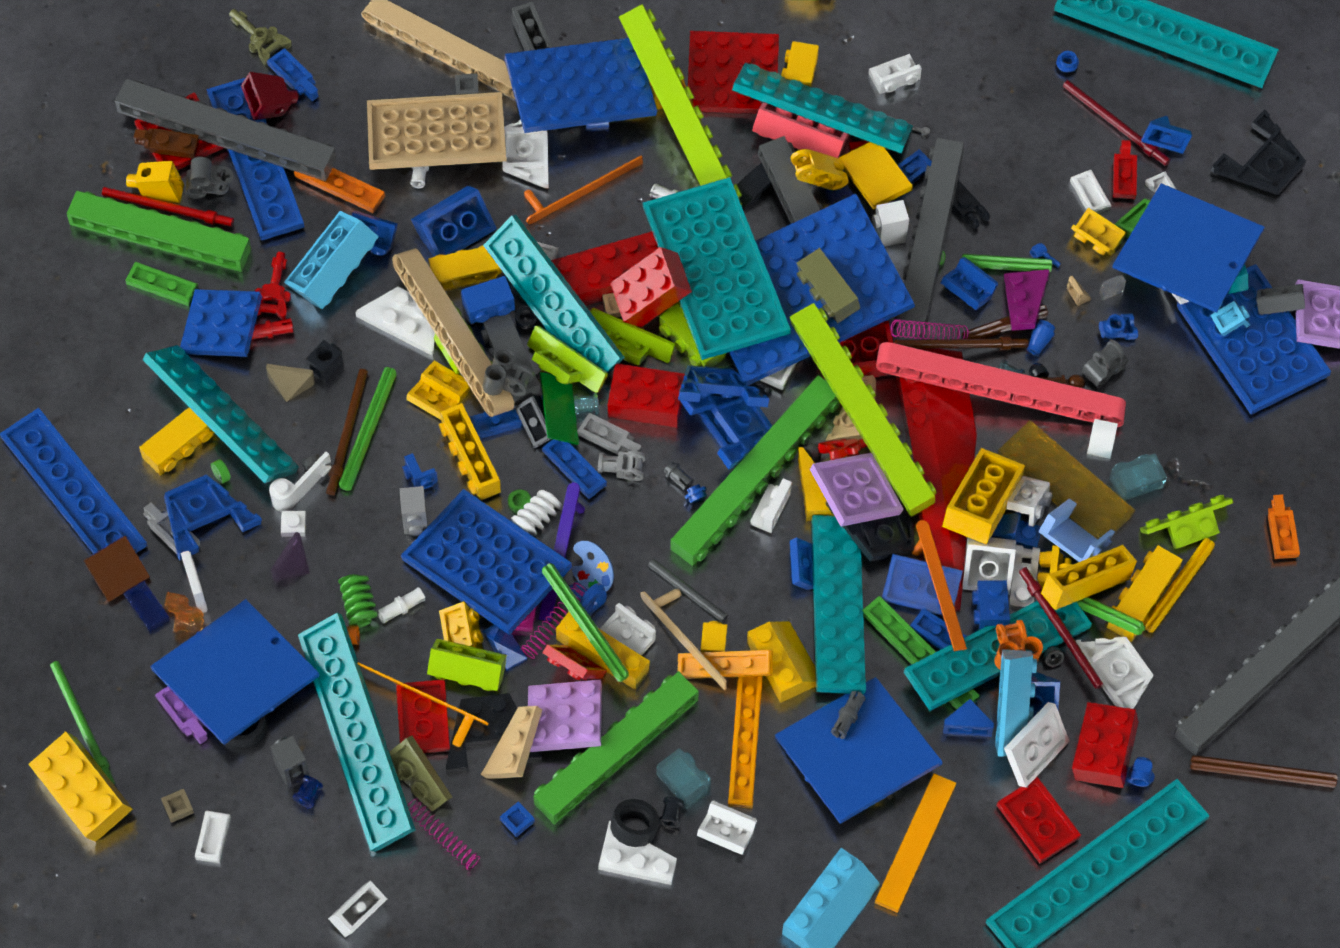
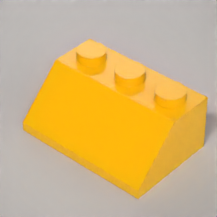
(791, 663)

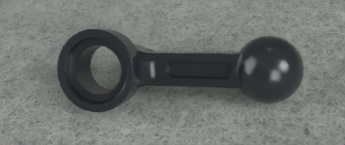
(520, 308)

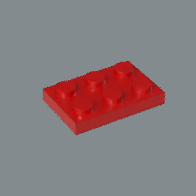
(578, 665)
(423, 717)
(1038, 820)

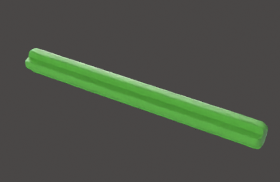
(367, 429)
(585, 622)

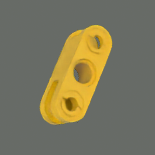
(819, 169)

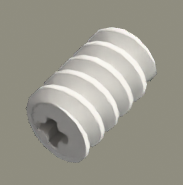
(537, 511)

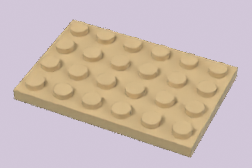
(436, 130)

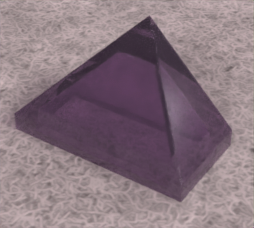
(291, 561)

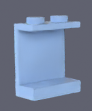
(1071, 536)

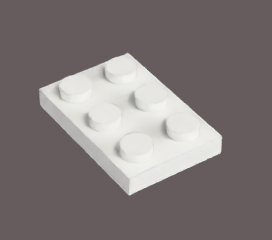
(1037, 744)

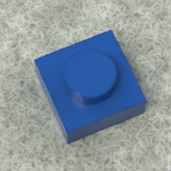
(517, 819)

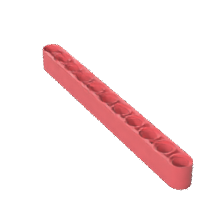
(999, 384)

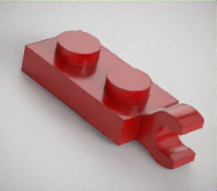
(1125, 172)

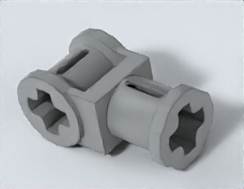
(623, 465)

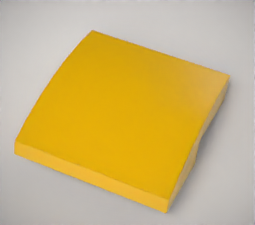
(438, 389)

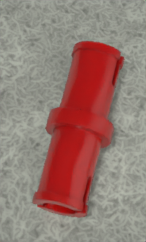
(270, 329)

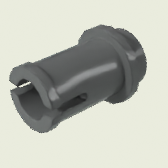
(678, 475)

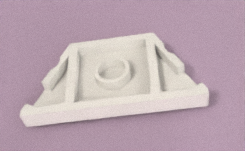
(526, 154)
(401, 317)
(1119, 668)

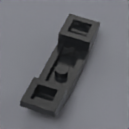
(753, 185)

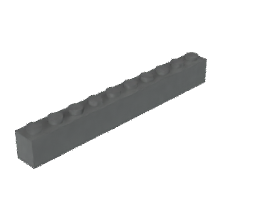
(226, 129)
(930, 233)
(1261, 670)

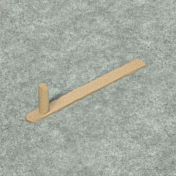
(655, 606)

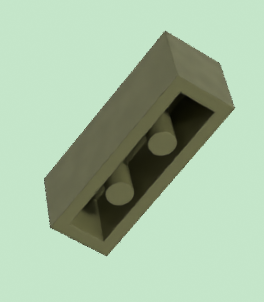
(827, 286)

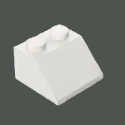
(989, 562)

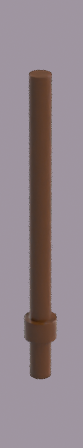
(1002, 343)
(337, 468)

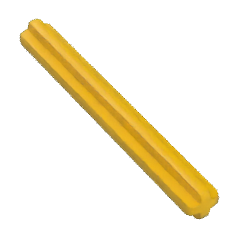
(1178, 585)

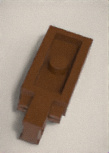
(168, 142)

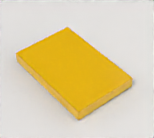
(875, 174)

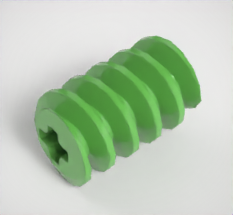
(357, 600)

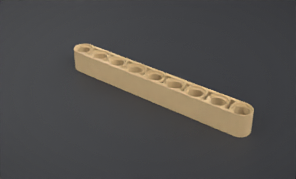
(439, 44)
(449, 328)

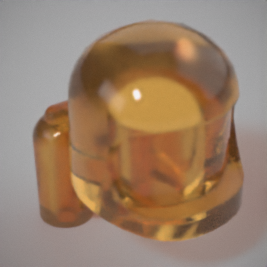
(187, 617)

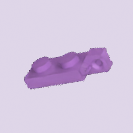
(181, 715)

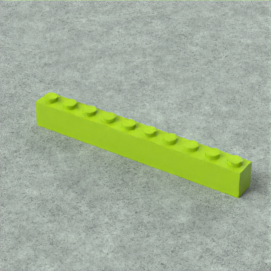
(675, 97)
(863, 410)

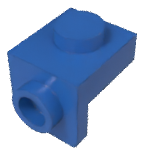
(413, 472)

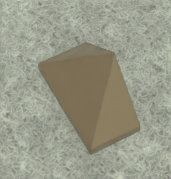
(290, 380)

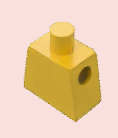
(157, 181)

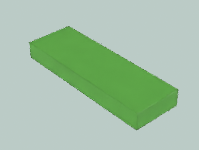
(161, 283)

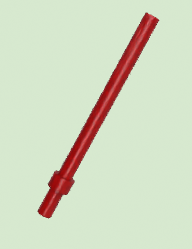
(209, 216)

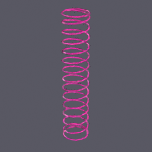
(958, 332)
(522, 648)
(441, 835)

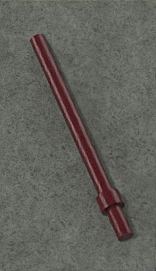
(1149, 150)
(1035, 589)

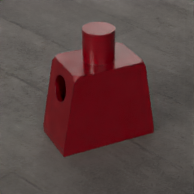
(267, 95)

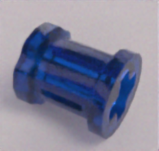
(307, 791)

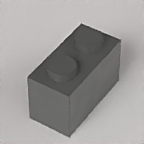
(289, 761)

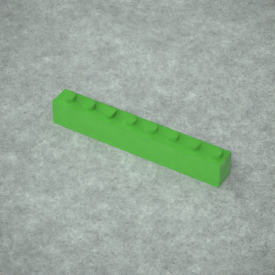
(159, 231)
(617, 747)

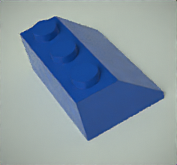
(454, 222)

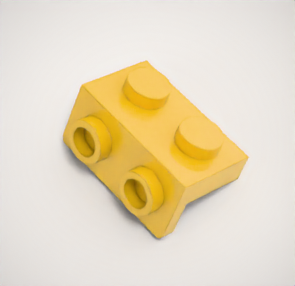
(1099, 232)

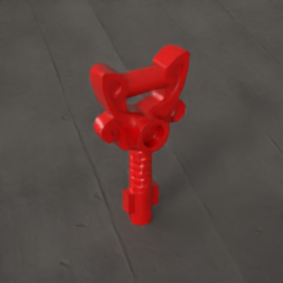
(274, 292)
(841, 448)

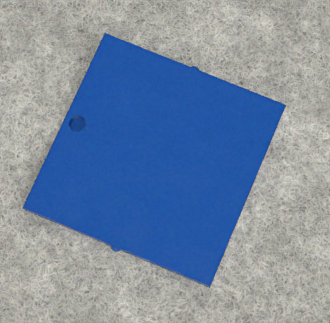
(1188, 247)
(234, 671)
(870, 763)

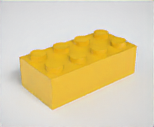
(983, 496)
(80, 786)

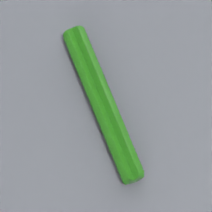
(1009, 263)
(1111, 615)

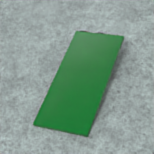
(558, 409)

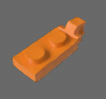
(1282, 529)

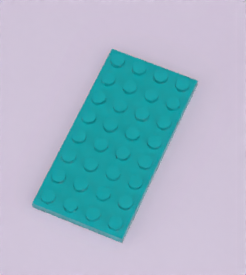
(729, 283)

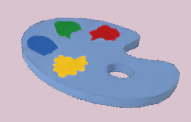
(593, 571)

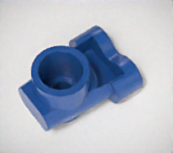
(1119, 327)
(1141, 772)

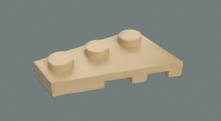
(514, 746)

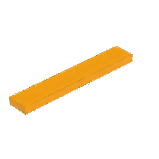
(745, 742)
(915, 843)

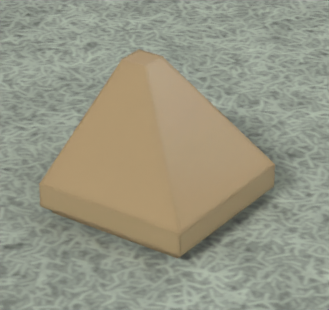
(1077, 292)

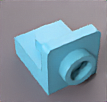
(1230, 318)

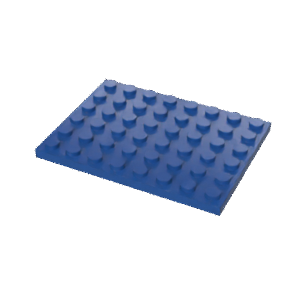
(858, 256)

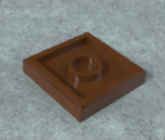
(116, 568)

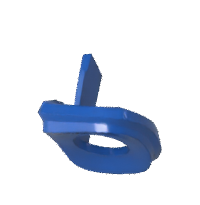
(593, 597)

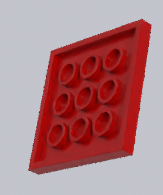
(716, 63)

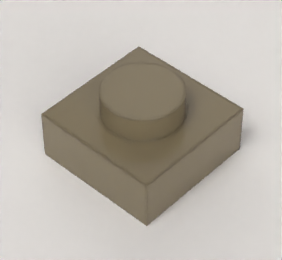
(177, 805)

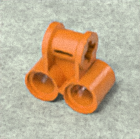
(1015, 638)

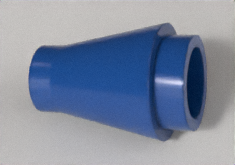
(1040, 337)

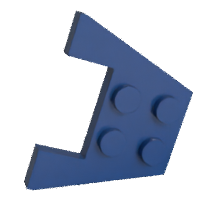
(722, 381)
(741, 422)
(199, 504)

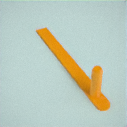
(466, 723)

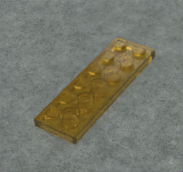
(1097, 505)

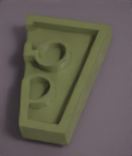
(419, 774)

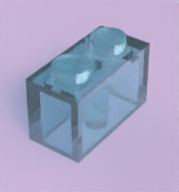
(1138, 476)
(684, 778)

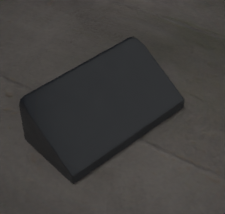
(533, 419)

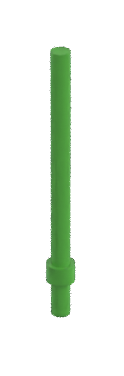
(80, 719)

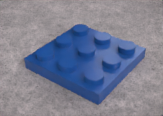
(221, 322)

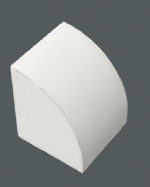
(1102, 438)

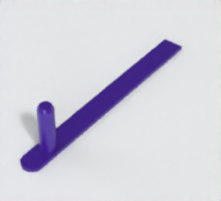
(562, 540)

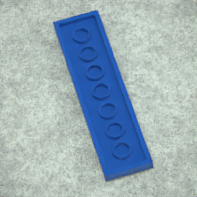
(262, 182)
(69, 483)

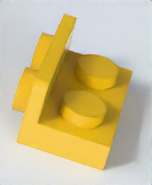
(461, 625)

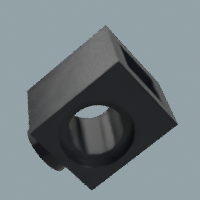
(324, 369)

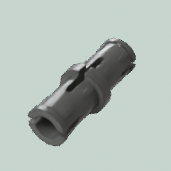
(848, 714)

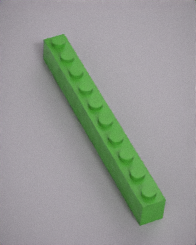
(754, 472)

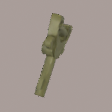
(261, 37)

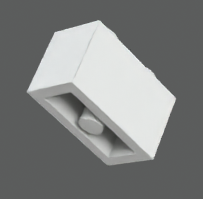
(891, 223)
(357, 908)

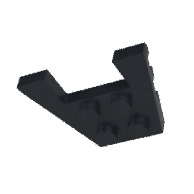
(1270, 166)
(884, 536)
(495, 710)

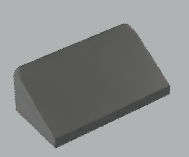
(1280, 299)

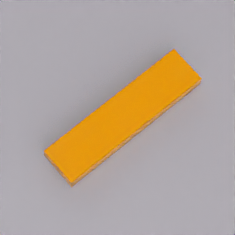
(728, 664)

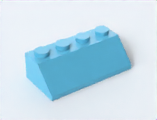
(331, 259)
(1014, 696)
(831, 903)

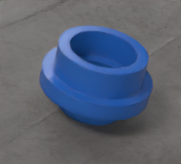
(1067, 56)
(696, 494)

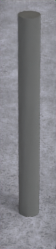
(687, 590)

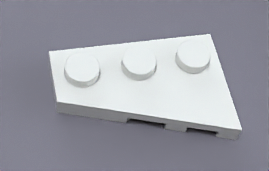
(639, 862)

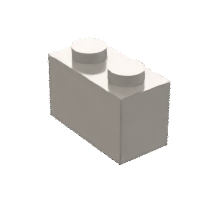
(413, 510)

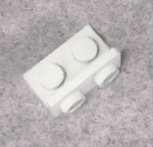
(895, 74)
(1030, 498)
(771, 506)

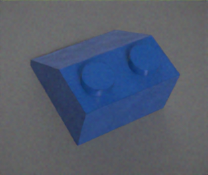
(487, 300)

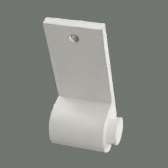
(286, 494)

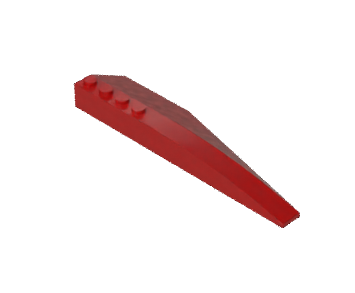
(943, 441)

